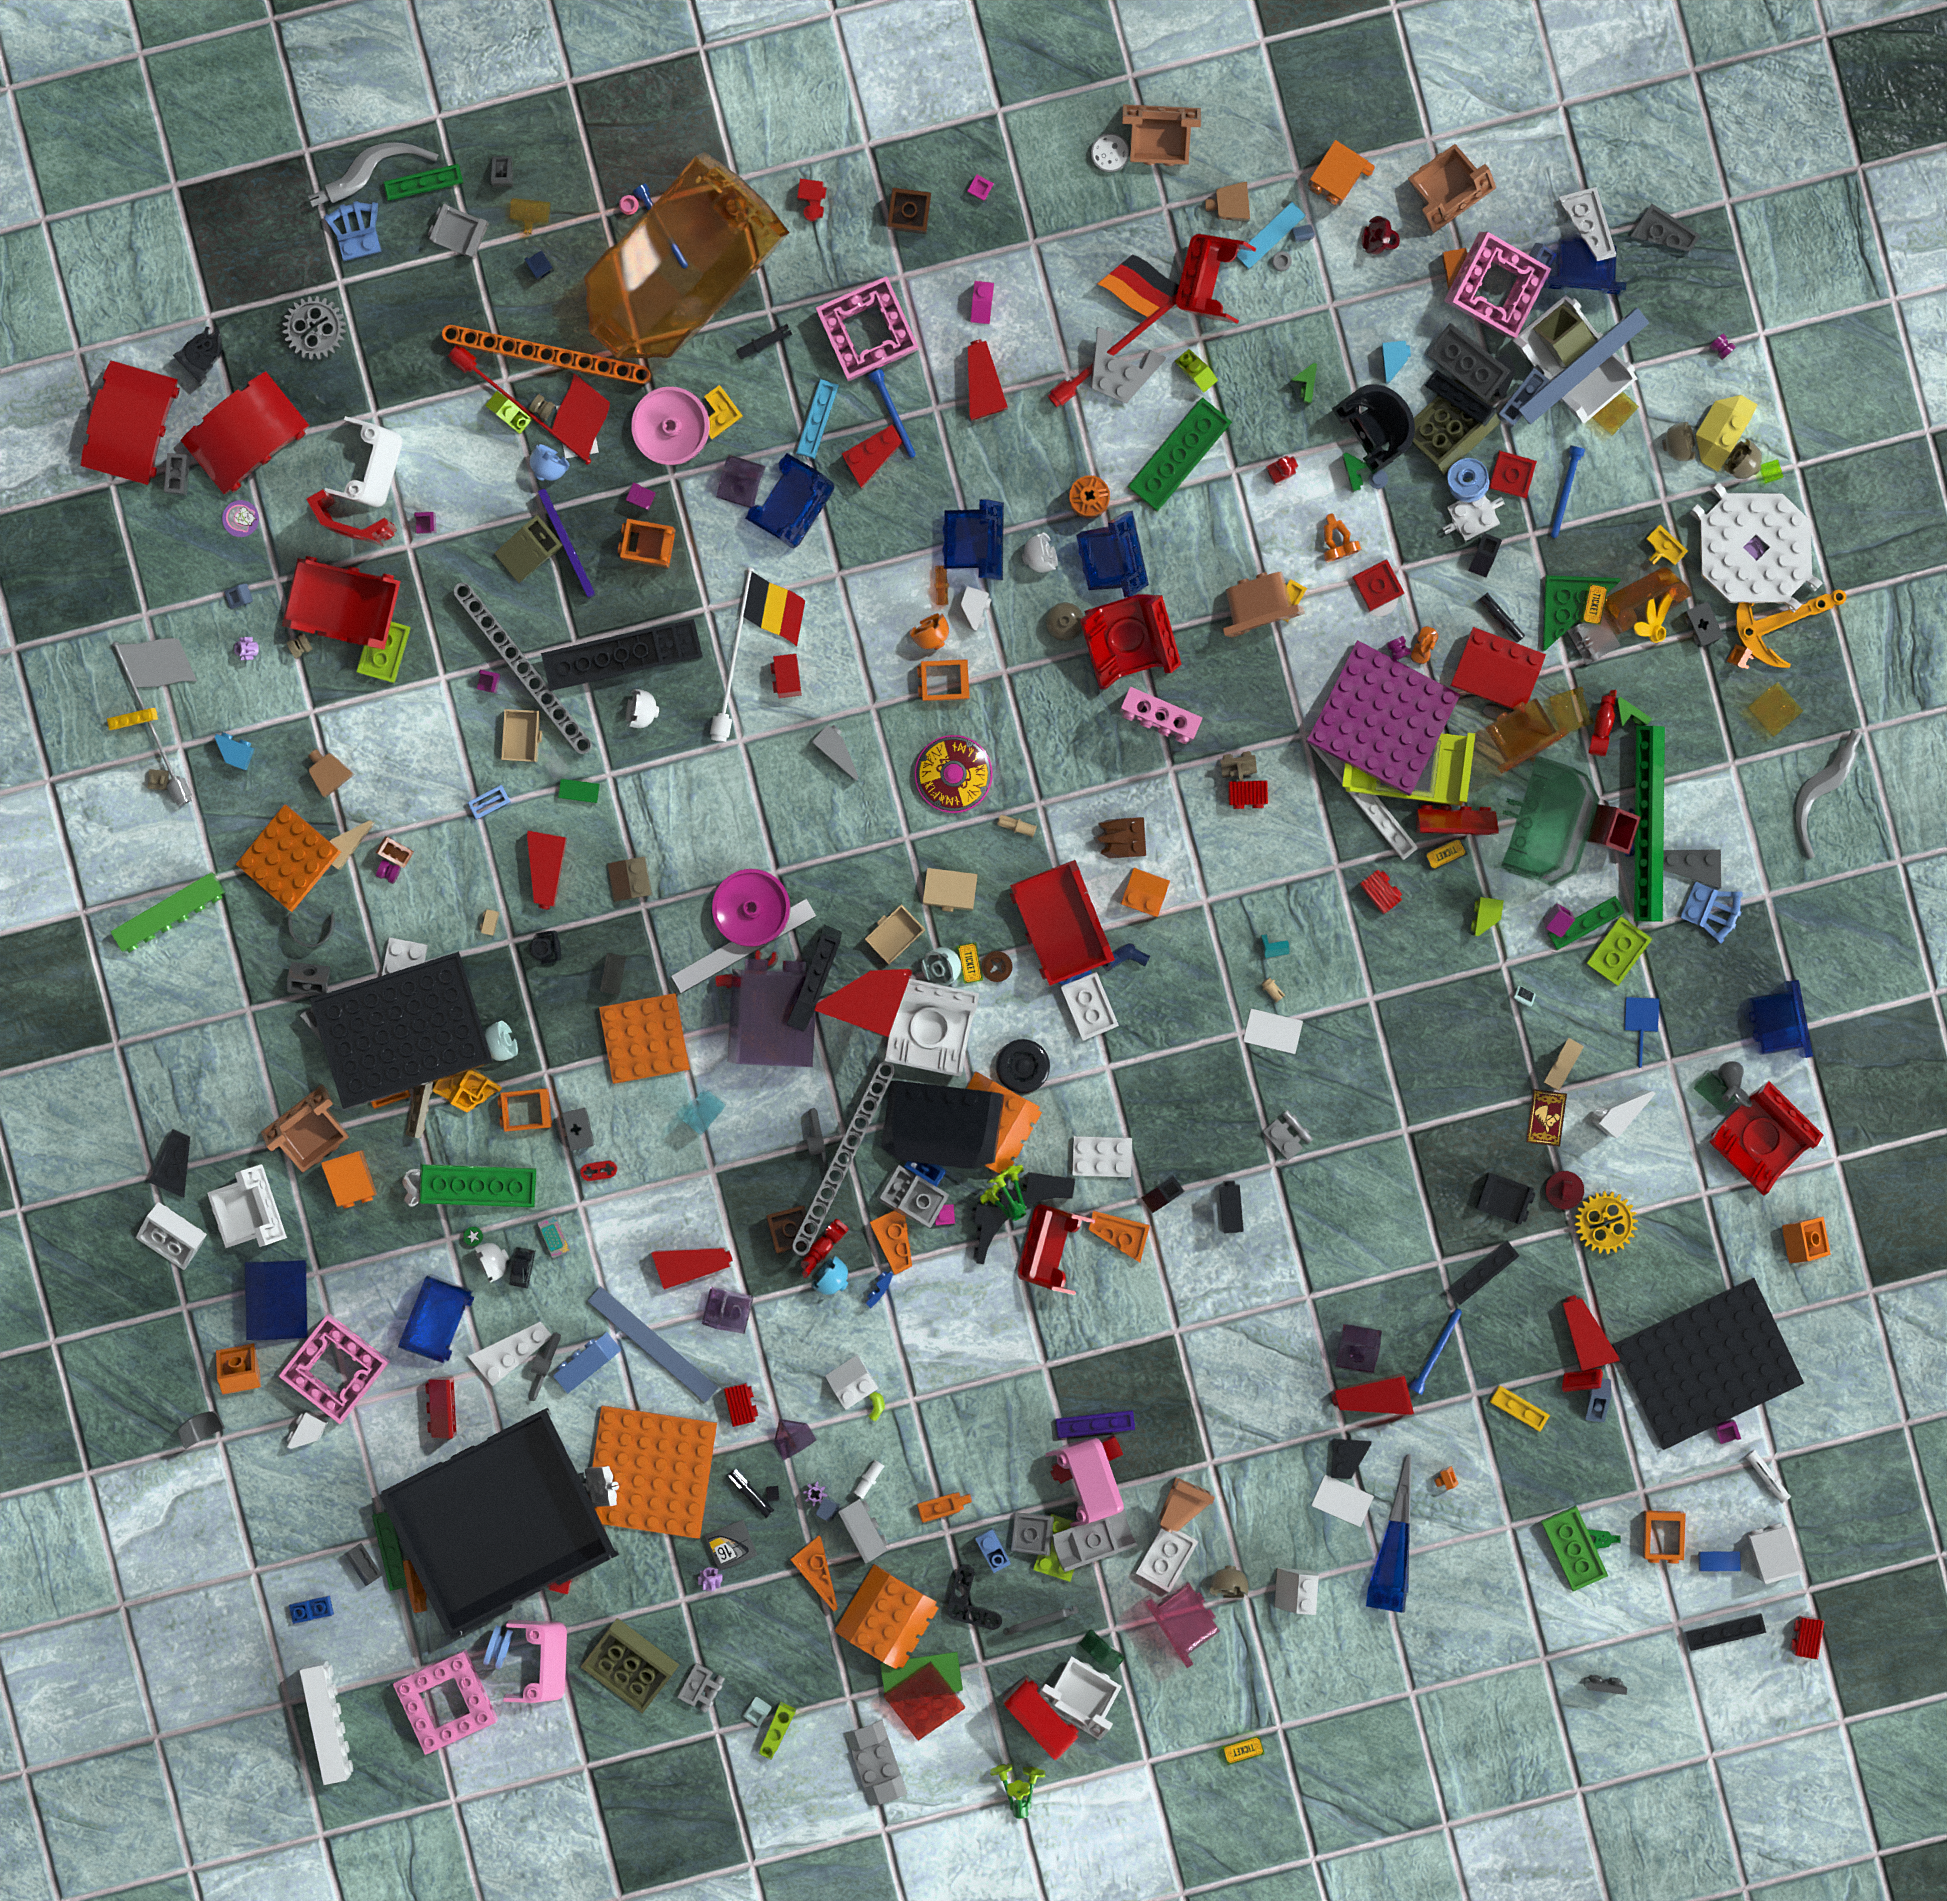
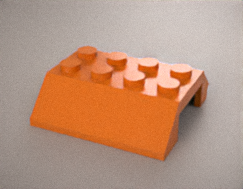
(1014, 1124)
(886, 1618)

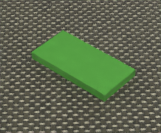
(1574, 1548)
(945, 1663)

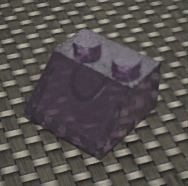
(740, 481)
(727, 1310)
(1358, 1348)

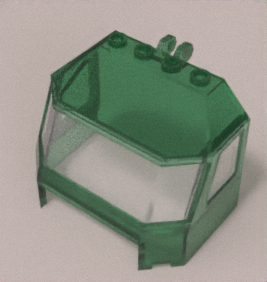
(1550, 824)

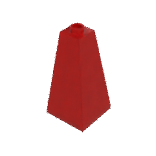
(1378, 1395)

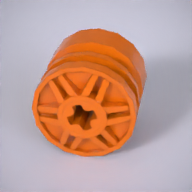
(1091, 508)

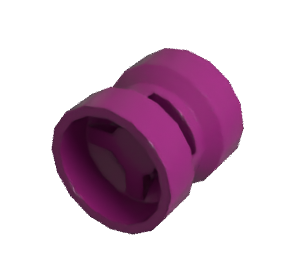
(1722, 346)
(1398, 648)
(392, 873)

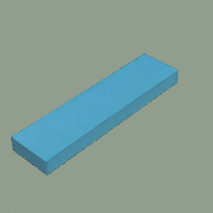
(1271, 235)
(817, 419)

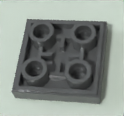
(1613, 1685)

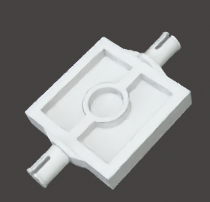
(1473, 517)
(600, 1486)

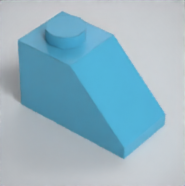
(1394, 357)

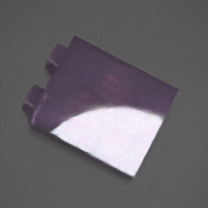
(760, 1014)

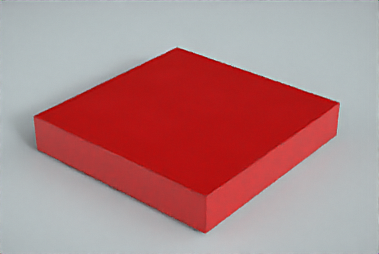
(1512, 474)
(1378, 585)

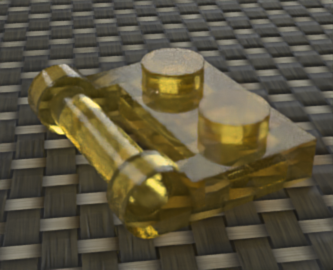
(1565, 712)

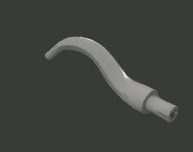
(361, 170)
(1822, 783)

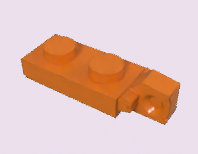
(942, 1506)
(415, 1589)

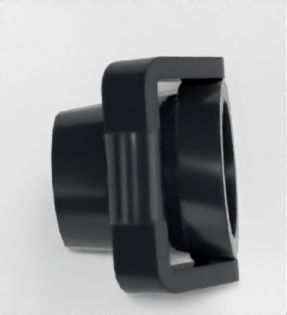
(543, 947)

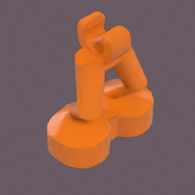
(1348, 547)
(1427, 639)

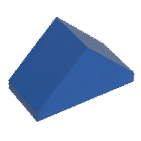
(929, 1172)

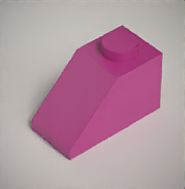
(982, 302)

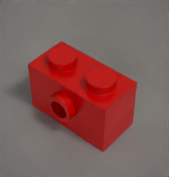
(787, 676)

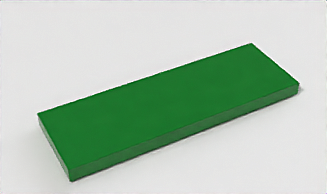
(1179, 454)
(477, 1185)

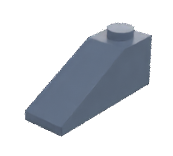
(1533, 383)

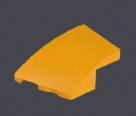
(466, 1089)

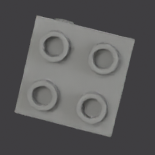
(1593, 640)

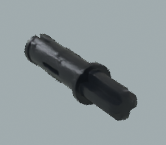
(763, 342)
(1502, 618)
(751, 1494)

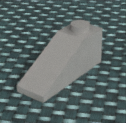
(834, 747)

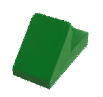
(1353, 465)

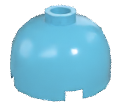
(831, 1277)

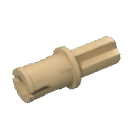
(1017, 825)

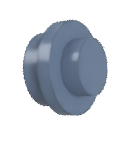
(1378, 480)

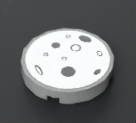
(1110, 152)

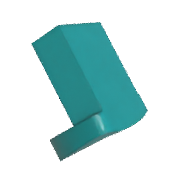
(1276, 948)

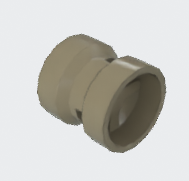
(545, 407)
(303, 643)

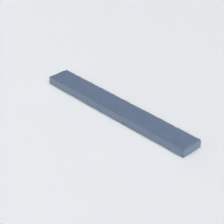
(1583, 365)
(653, 1344)

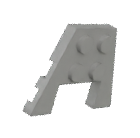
(1117, 376)

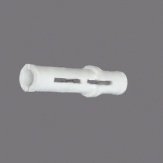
(1782, 1495)

